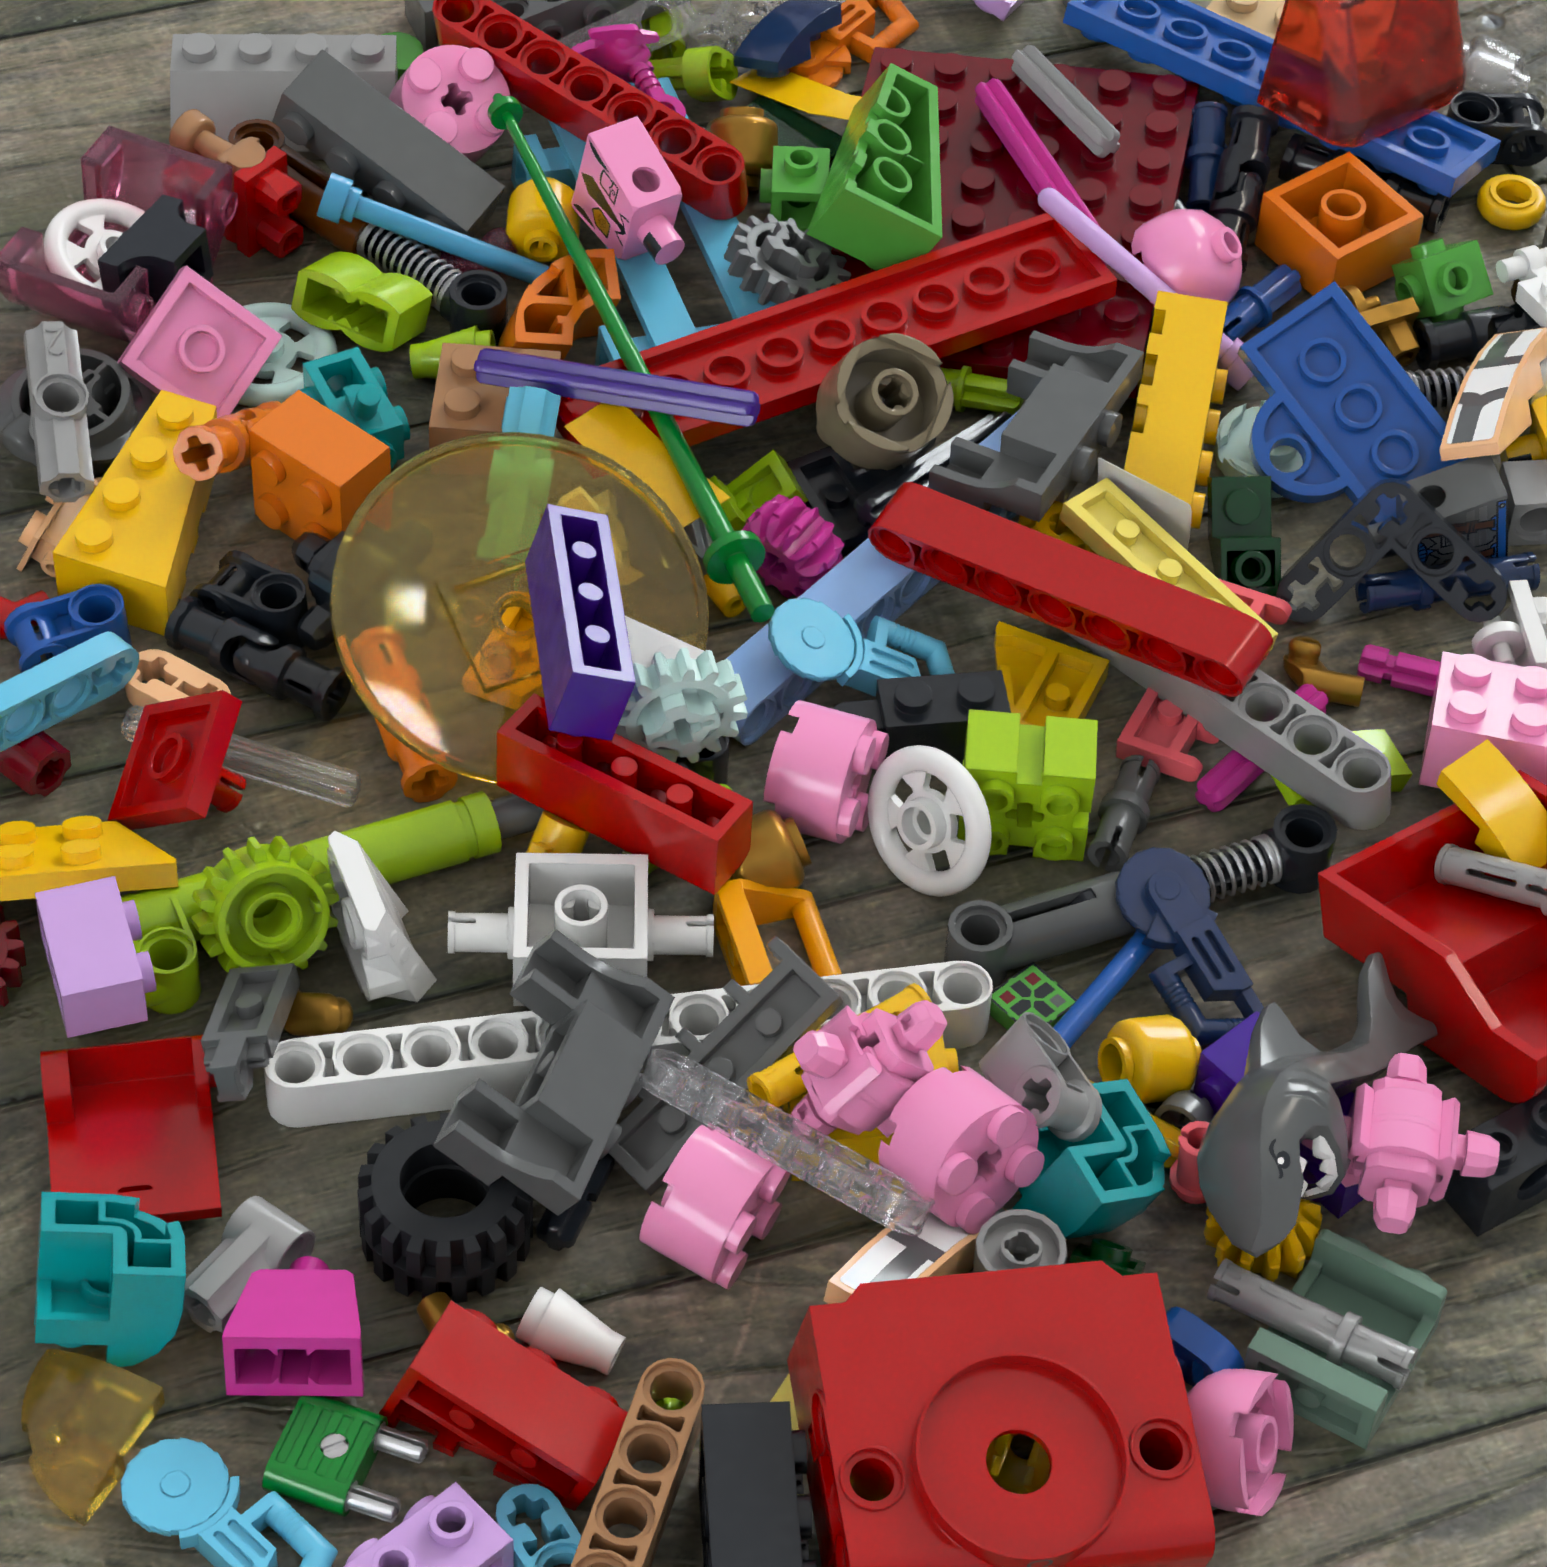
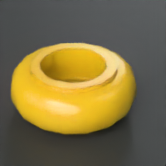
(1509, 215)

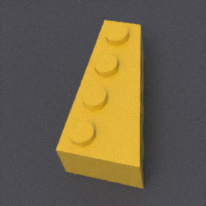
(1176, 398)
(140, 519)

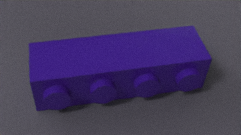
(579, 623)

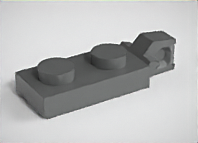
(247, 1025)

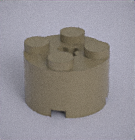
(913, 406)

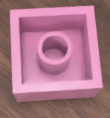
(1482, 702)

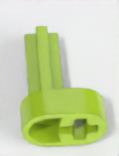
(701, 72)

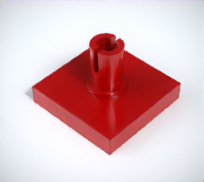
(178, 763)

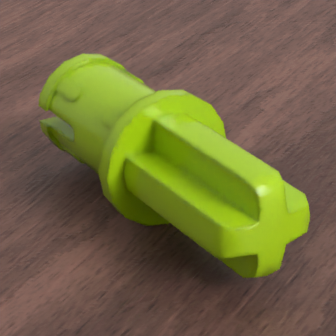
(980, 391)

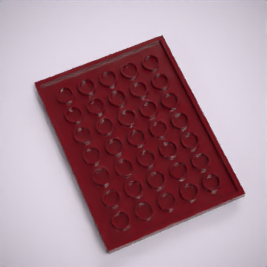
(988, 190)

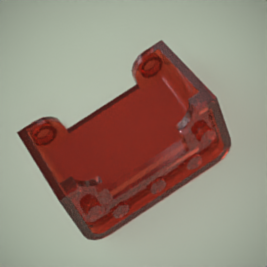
(1363, 65)

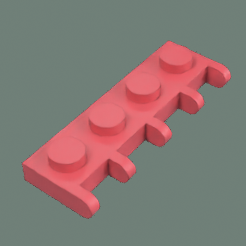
(1160, 728)

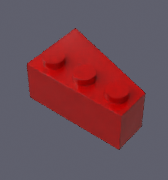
(508, 1406)

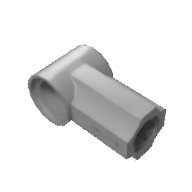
(252, 1240)

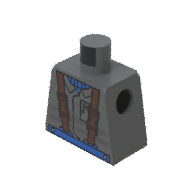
(1471, 500)

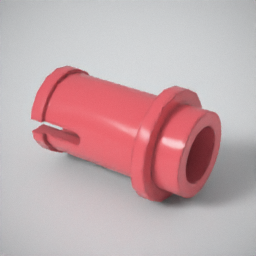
(1184, 1171)

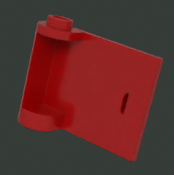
(134, 1125)

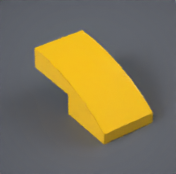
(1499, 804)

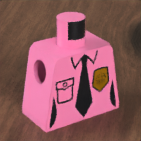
(629, 193)

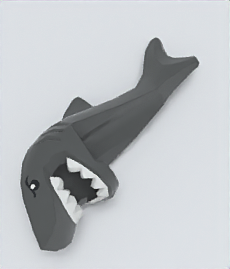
(1291, 1094)

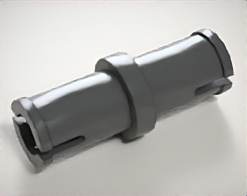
(1124, 813)

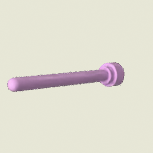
(1132, 271)

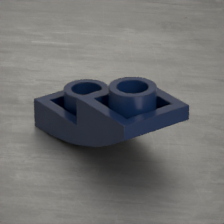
(785, 36)

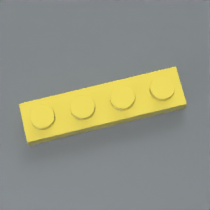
(1129, 536)

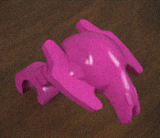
(625, 54)

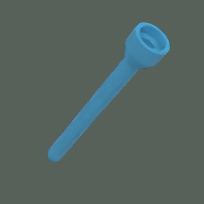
(345, 201)

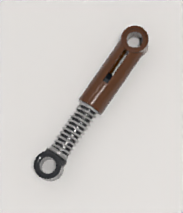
(461, 298)

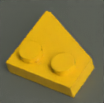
(1046, 675)

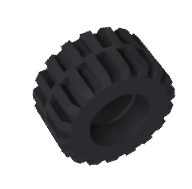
(431, 1251)

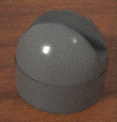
(1184, 1104)

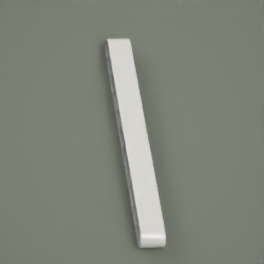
(432, 1062)

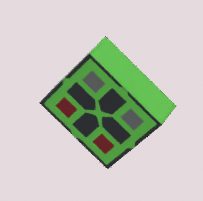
(1030, 992)

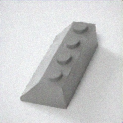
(245, 74)

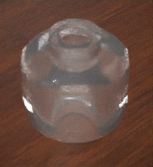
(1494, 67)

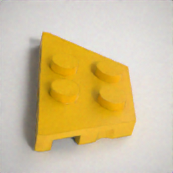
(77, 853)

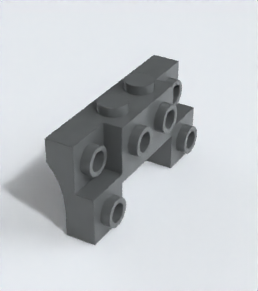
(1056, 433)
(576, 1085)

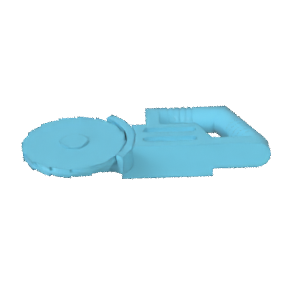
(826, 647)
(188, 1493)

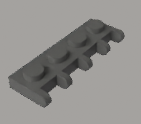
(745, 1042)

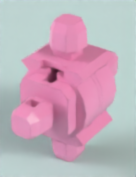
(864, 1066)
(1408, 1144)

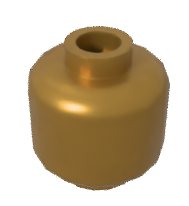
(749, 134)
(775, 852)

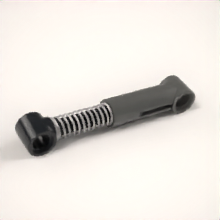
(1088, 913)

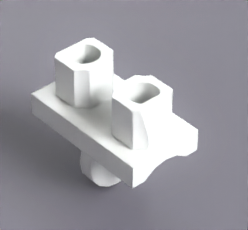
(1518, 633)

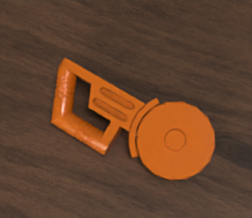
(832, 51)

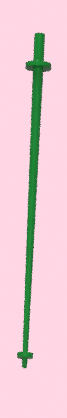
(733, 554)

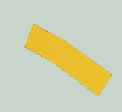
(800, 94)
(628, 441)

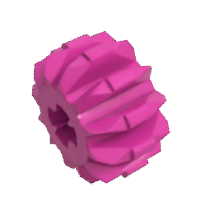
(796, 544)

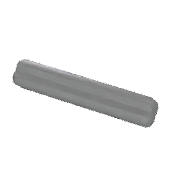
(1066, 101)

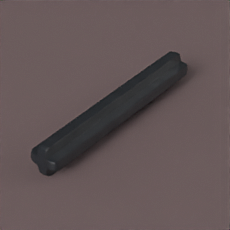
(874, 500)

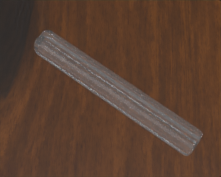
(278, 767)

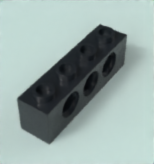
(1520, 1172)

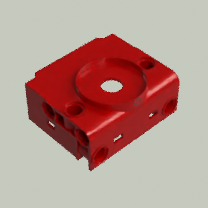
(931, 1370)

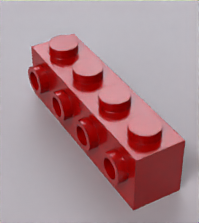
(627, 797)

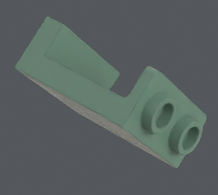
(1388, 1297)

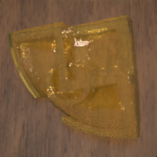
(81, 1425)

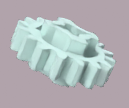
(683, 705)

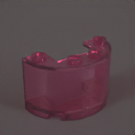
(137, 173)

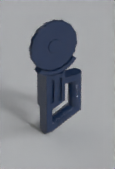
(1170, 904)

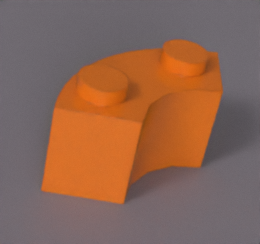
(559, 307)

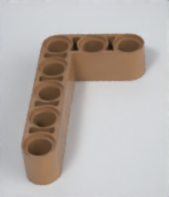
(643, 1497)

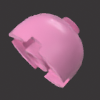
(1191, 253)
(1238, 1428)

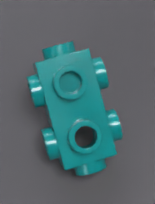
(359, 395)

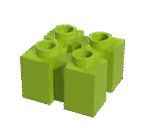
(1033, 781)

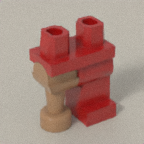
(258, 178)

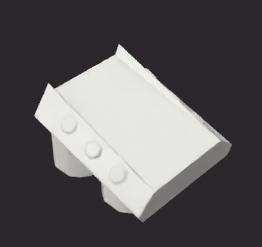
(373, 926)

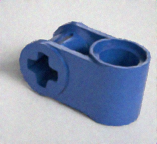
(66, 622)

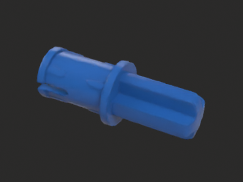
(1256, 304)

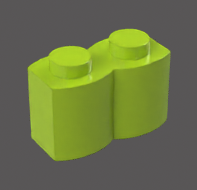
(367, 305)

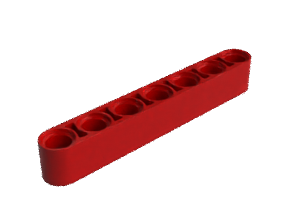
(589, 98)
(1071, 589)

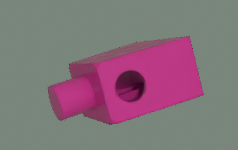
(295, 1334)

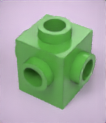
(795, 182)
(1442, 278)

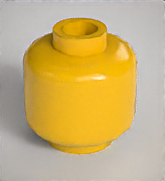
(531, 224)
(1151, 1053)

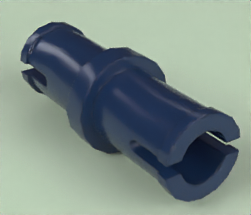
(1205, 152)

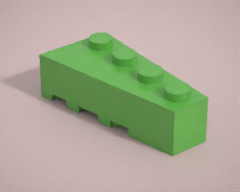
(885, 175)

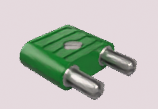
(329, 1454)

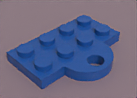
(1339, 405)

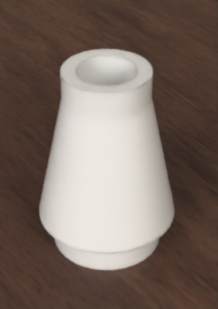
(569, 1332)

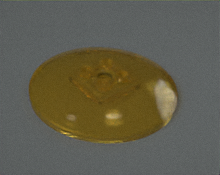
(447, 552)

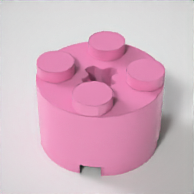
(462, 83)
(825, 771)
(962, 1145)
(713, 1206)

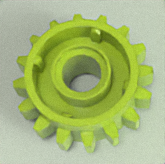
(246, 881)

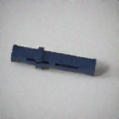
(1407, 588)

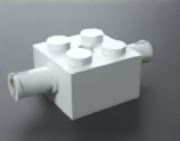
(591, 901)

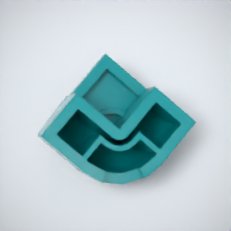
(1108, 1175)
(107, 1276)

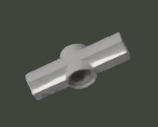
(58, 437)

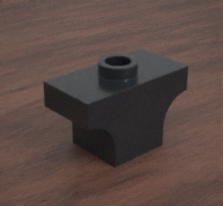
(159, 243)

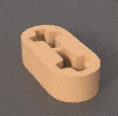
(179, 676)

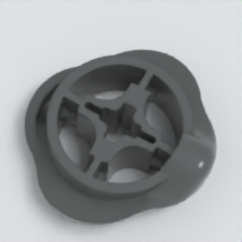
(107, 387)

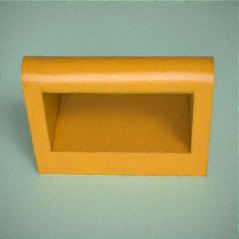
(744, 905)

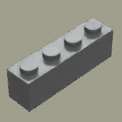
(384, 148)

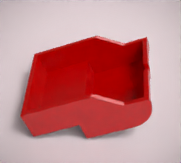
(1455, 952)

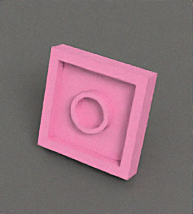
(199, 344)

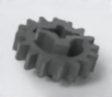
(781, 260)

